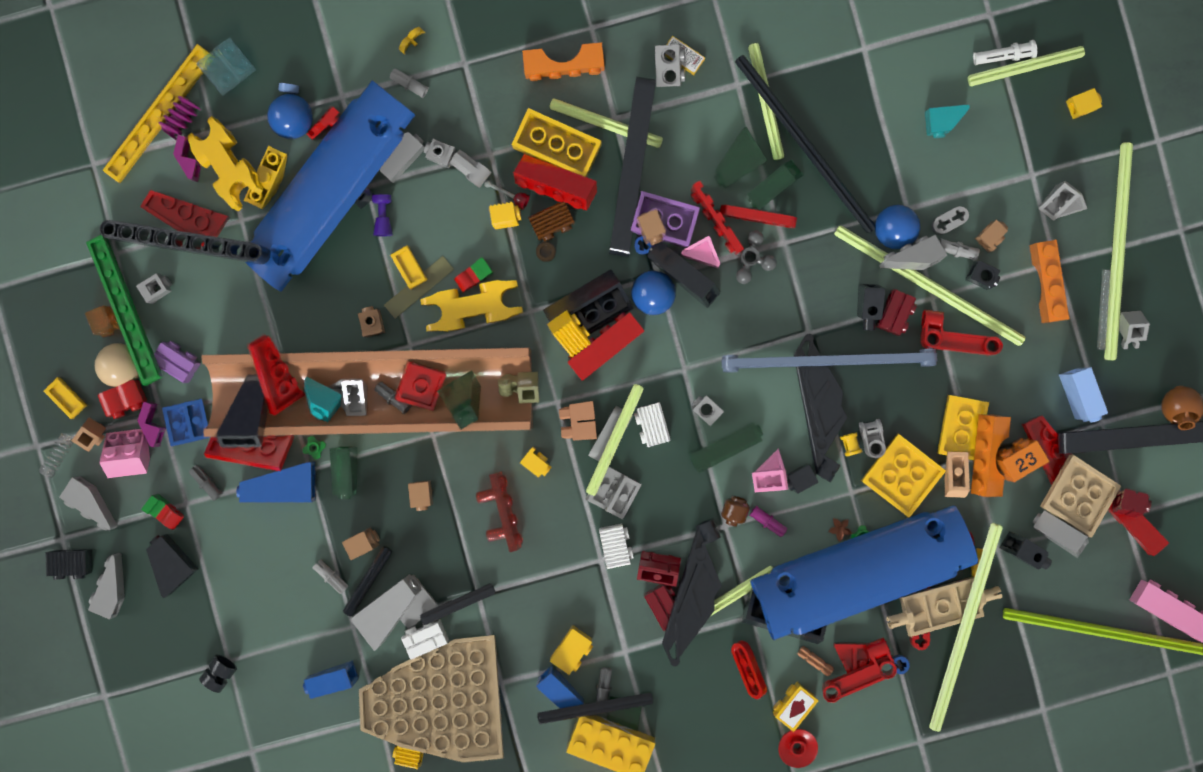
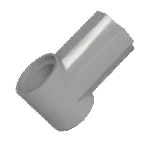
(473, 170)

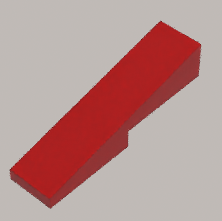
(1142, 531)

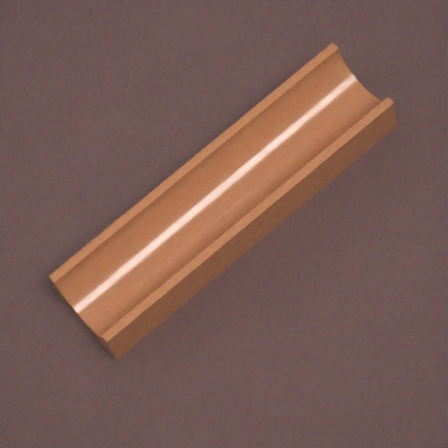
(488, 365)

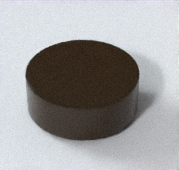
(545, 251)

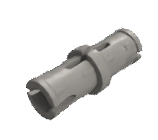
(958, 249)

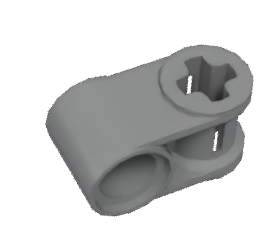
(872, 436)

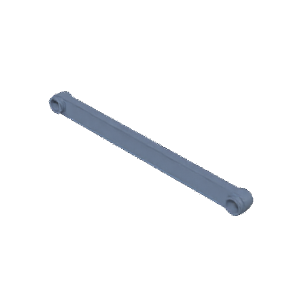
(732, 363)

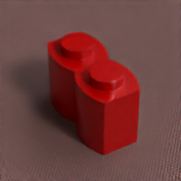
(122, 398)

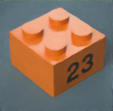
(1020, 459)

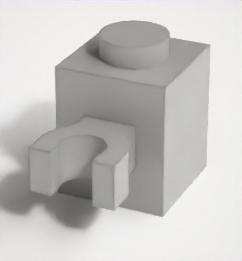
(1133, 328)

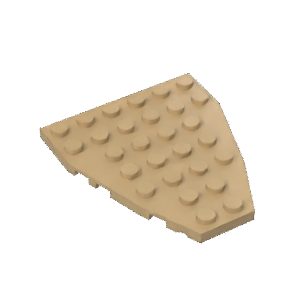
(440, 702)

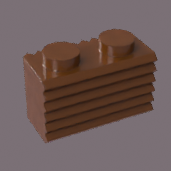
(551, 221)

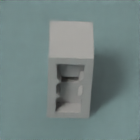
(664, 65)

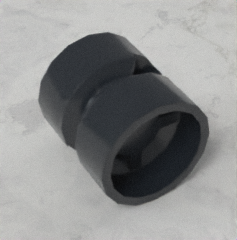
(216, 675)

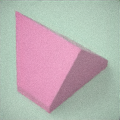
(702, 252)
(770, 475)

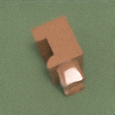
(579, 430)

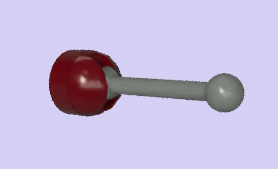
(520, 199)

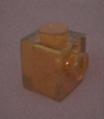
(102, 321)

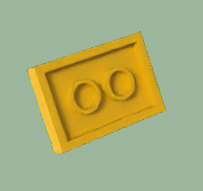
(961, 425)

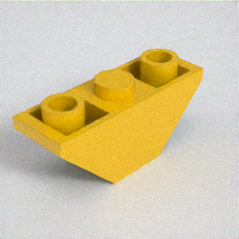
(270, 174)

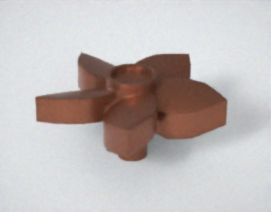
(840, 529)

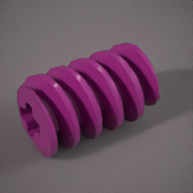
(178, 117)

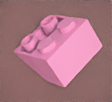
(125, 454)

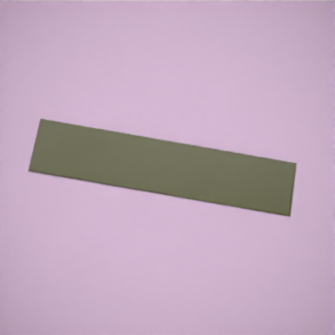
(407, 297)

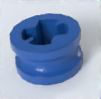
(637, 246)
(906, 664)

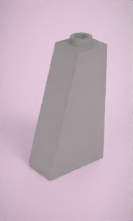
(384, 613)

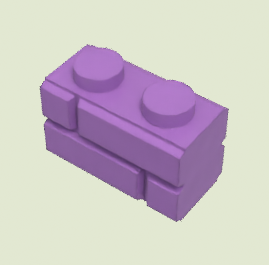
(176, 362)

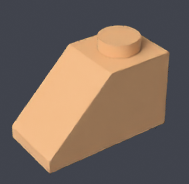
(957, 475)

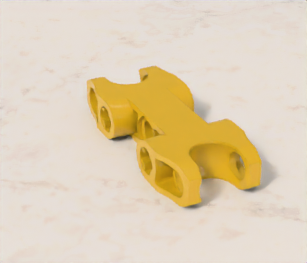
(232, 174)
(456, 309)

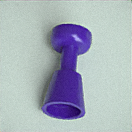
(382, 223)

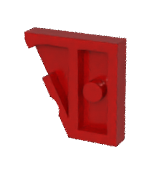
(329, 118)
(853, 655)

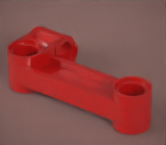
(949, 341)
(863, 676)

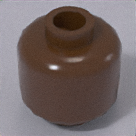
(735, 510)

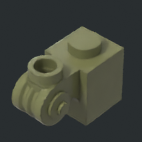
(524, 384)

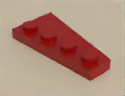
(184, 215)
(732, 243)
(276, 382)
(1040, 430)
(269, 456)

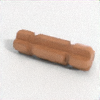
(815, 661)

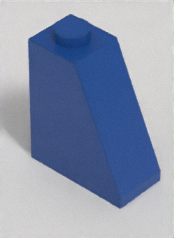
(331, 680)
(558, 689)

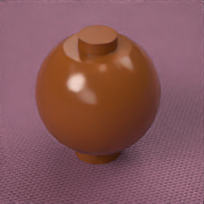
(1182, 407)

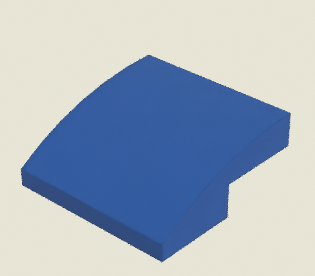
(185, 422)

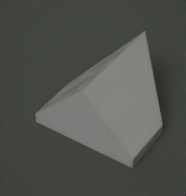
(1062, 201)
(353, 396)

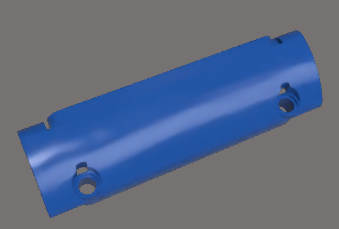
(329, 183)
(864, 572)

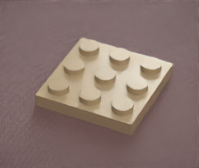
(1080, 495)

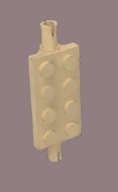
(938, 607)

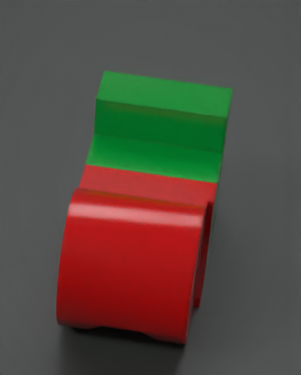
(473, 275)
(163, 511)

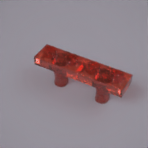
(504, 502)

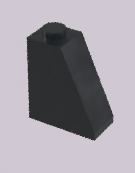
(169, 564)

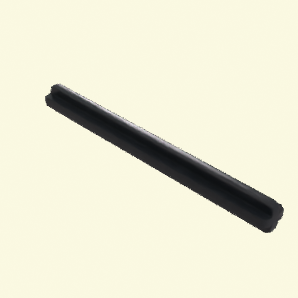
(594, 708)

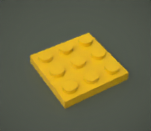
(903, 475)

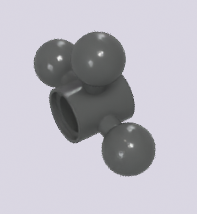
(767, 262)

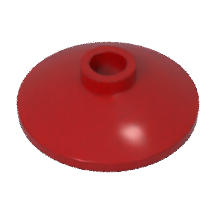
(799, 756)

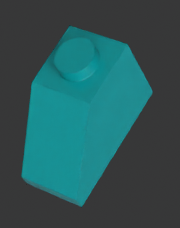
(943, 119)
(321, 400)

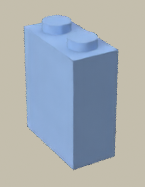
(1083, 394)

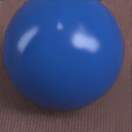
(290, 116)
(897, 226)
(653, 292)

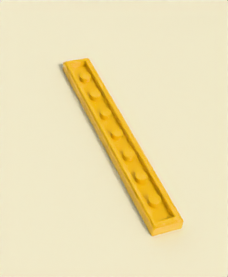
(148, 125)

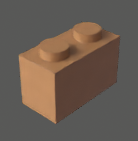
(651, 227)
(361, 543)

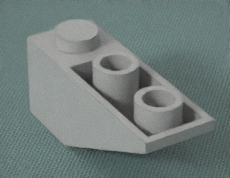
(916, 257)
(88, 500)
(110, 590)

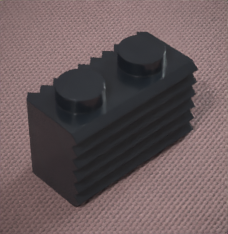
(68, 563)

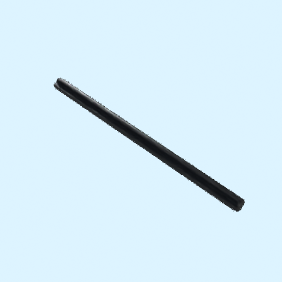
(805, 144)

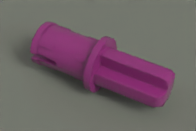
(768, 521)

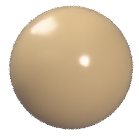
(115, 365)

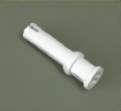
(1014, 52)

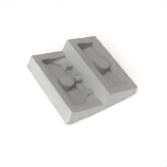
(615, 493)
(421, 604)

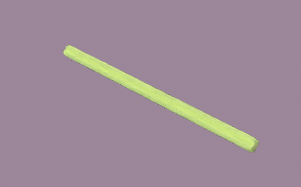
(1118, 250)
(934, 288)
(966, 626)

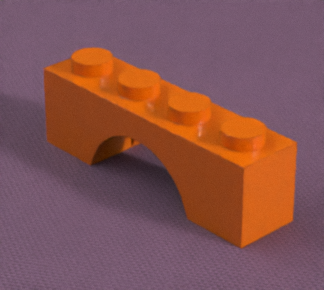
(588, 60)
(1053, 298)
(990, 434)

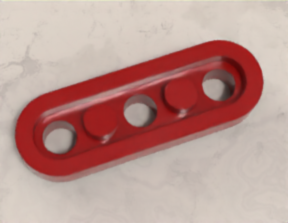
(749, 669)

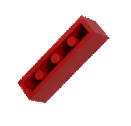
(555, 182)
(605, 346)

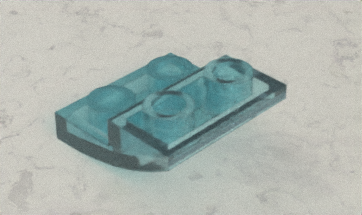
(226, 66)

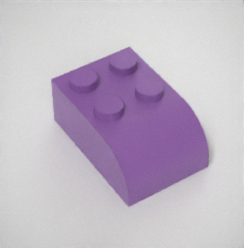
(676, 218)

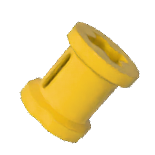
(851, 444)

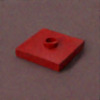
(420, 385)

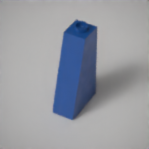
(287, 485)

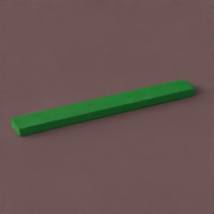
(124, 310)

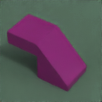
(190, 166)
(153, 432)

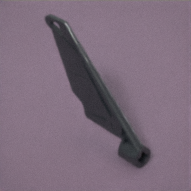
(822, 409)
(695, 593)

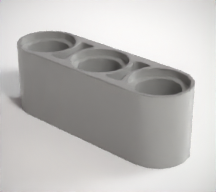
(600, 444)

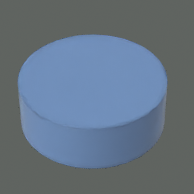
(288, 88)

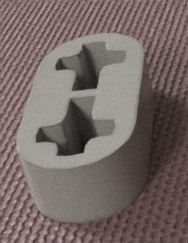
(948, 216)

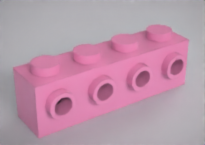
(1169, 609)

